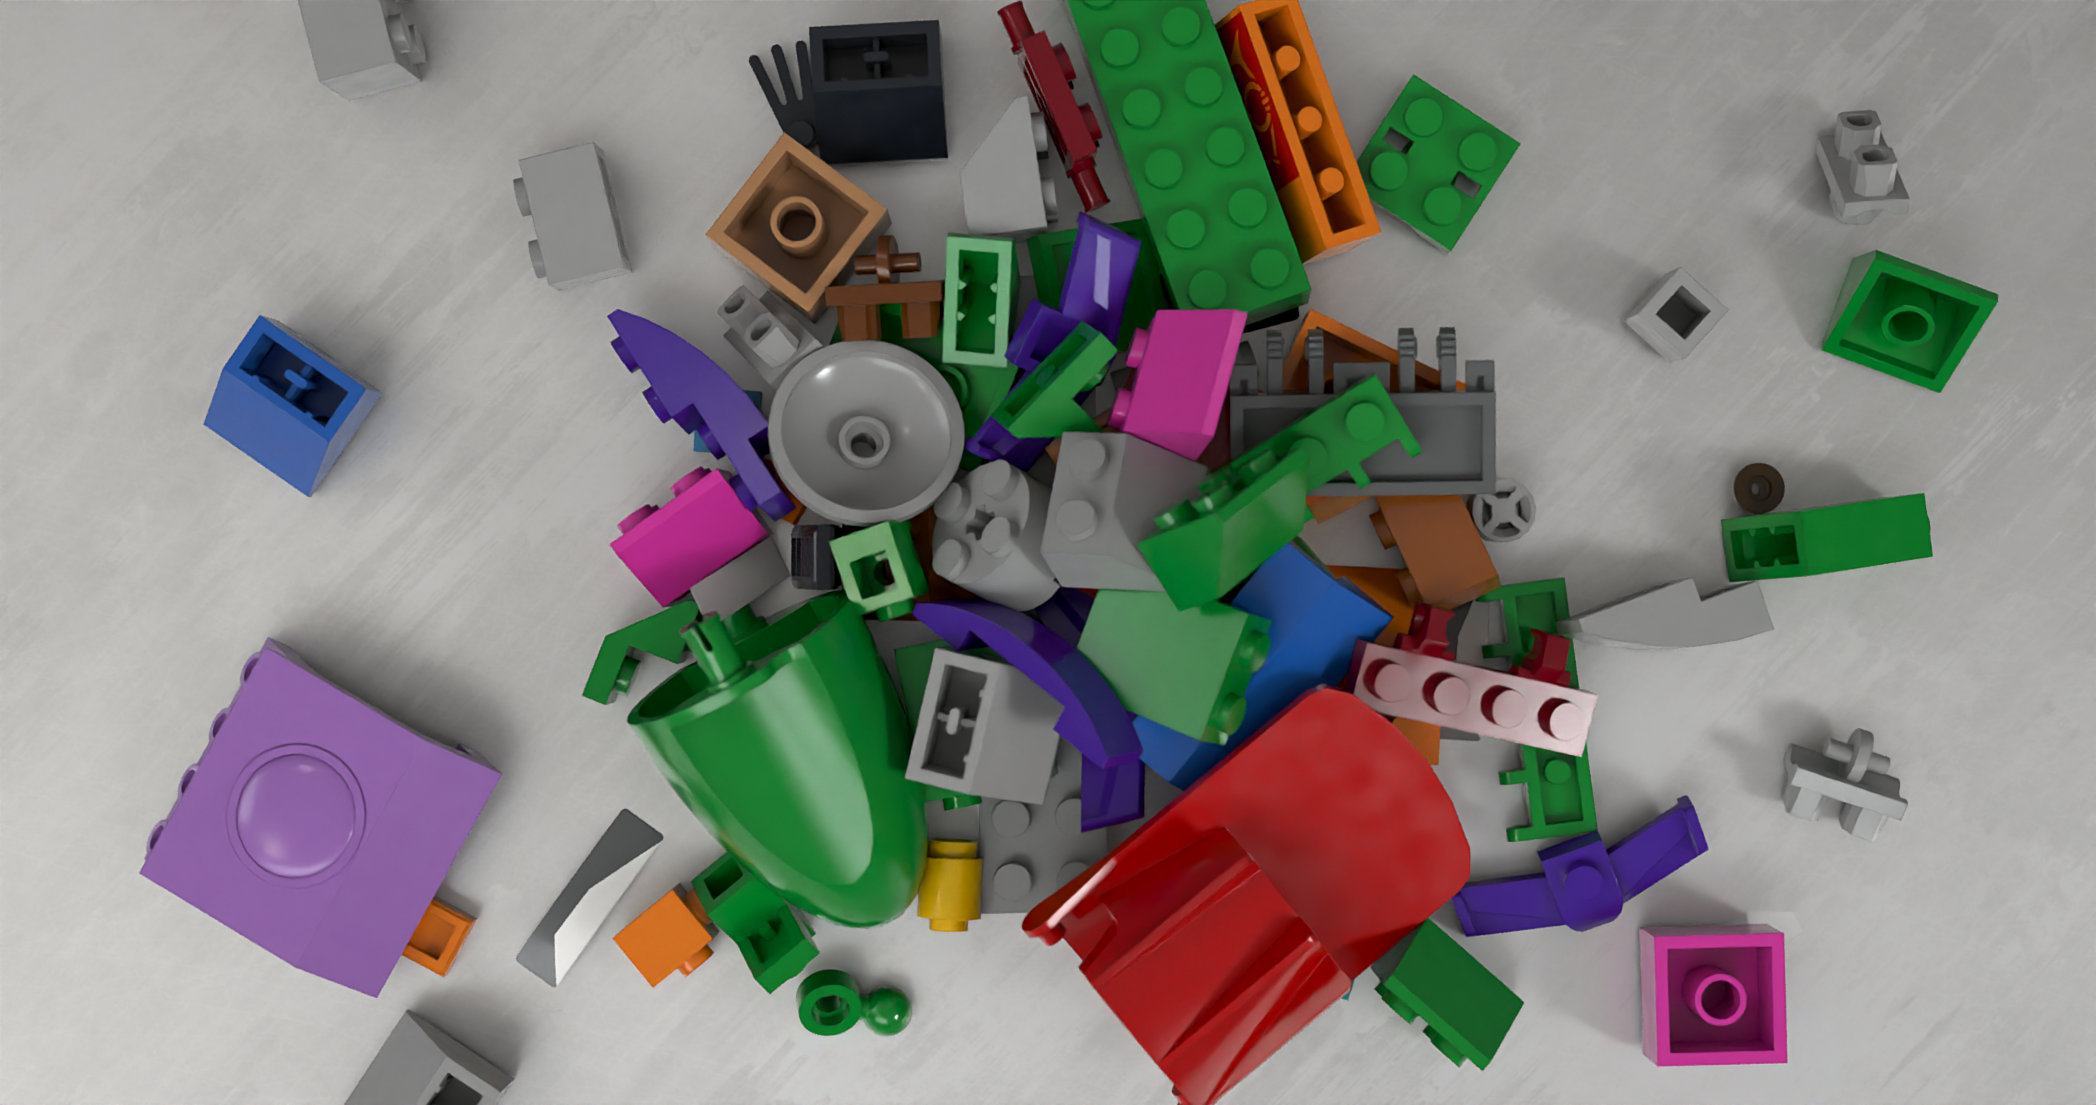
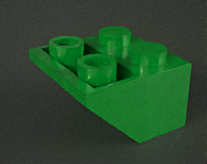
(1229, 528)
(1450, 991)

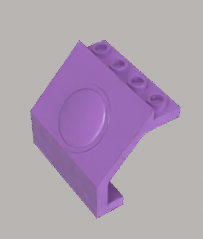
(317, 822)

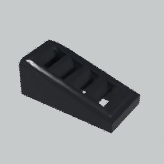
(812, 557)

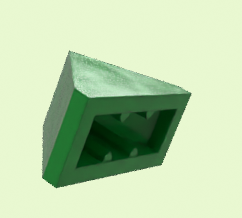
(980, 299)

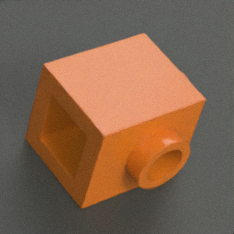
(669, 936)

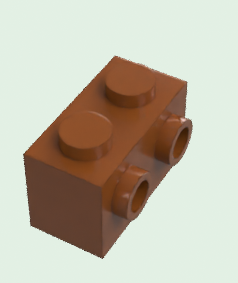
(1439, 547)

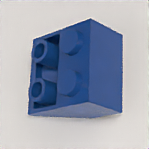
(288, 404)

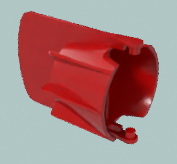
(1263, 890)

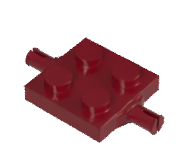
(1049, 79)

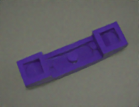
(1092, 712)

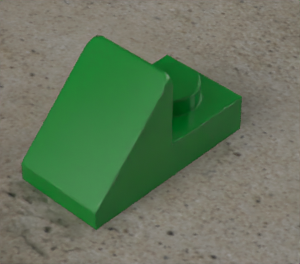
(1044, 399)

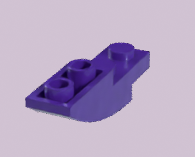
(703, 399)

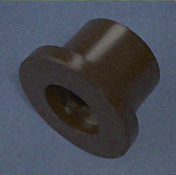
(1770, 488)

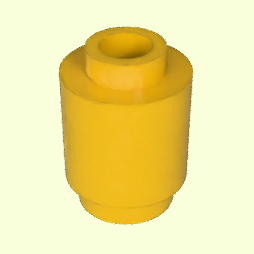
(951, 884)

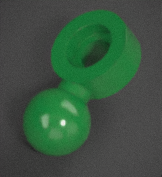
(883, 1010)

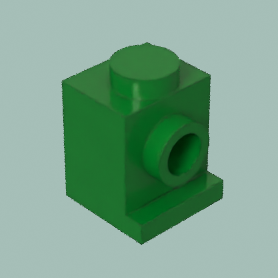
(860, 565)

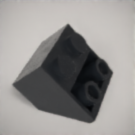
(879, 92)

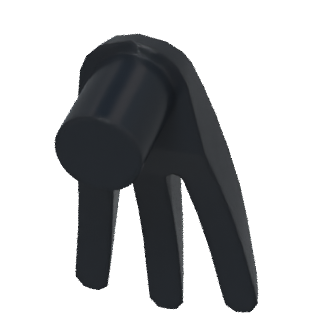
(797, 116)

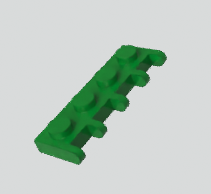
(1340, 435)
(1554, 782)

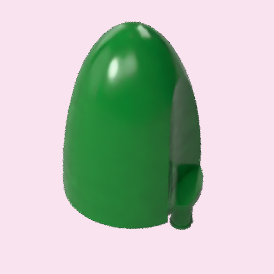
(796, 757)

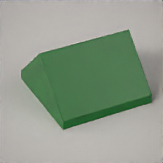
(1905, 319)

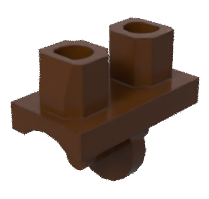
(860, 304)

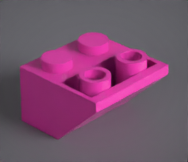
(689, 535)

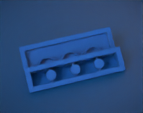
(1310, 645)

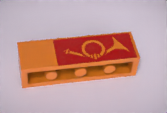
(1298, 127)

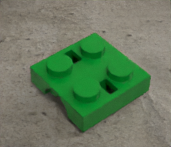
(1421, 177)

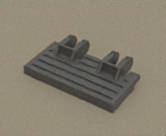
(1449, 424)

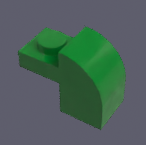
(764, 926)

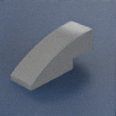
(1673, 617)

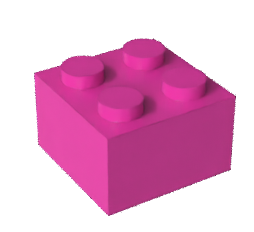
(1713, 995)

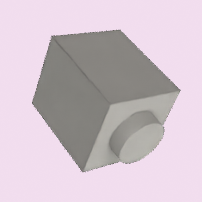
(1676, 315)

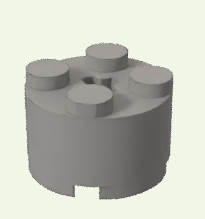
(993, 536)

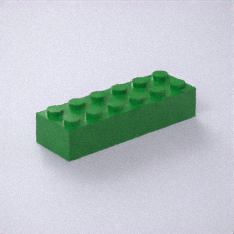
(1190, 155)

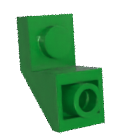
(658, 635)

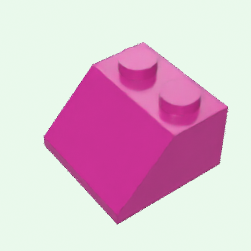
(1178, 378)

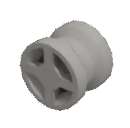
(1516, 509)

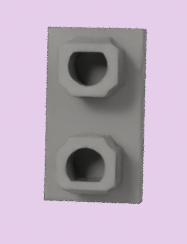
(1861, 169)
(766, 334)
(1847, 774)

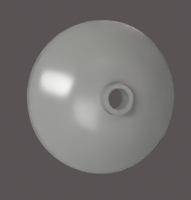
(873, 397)

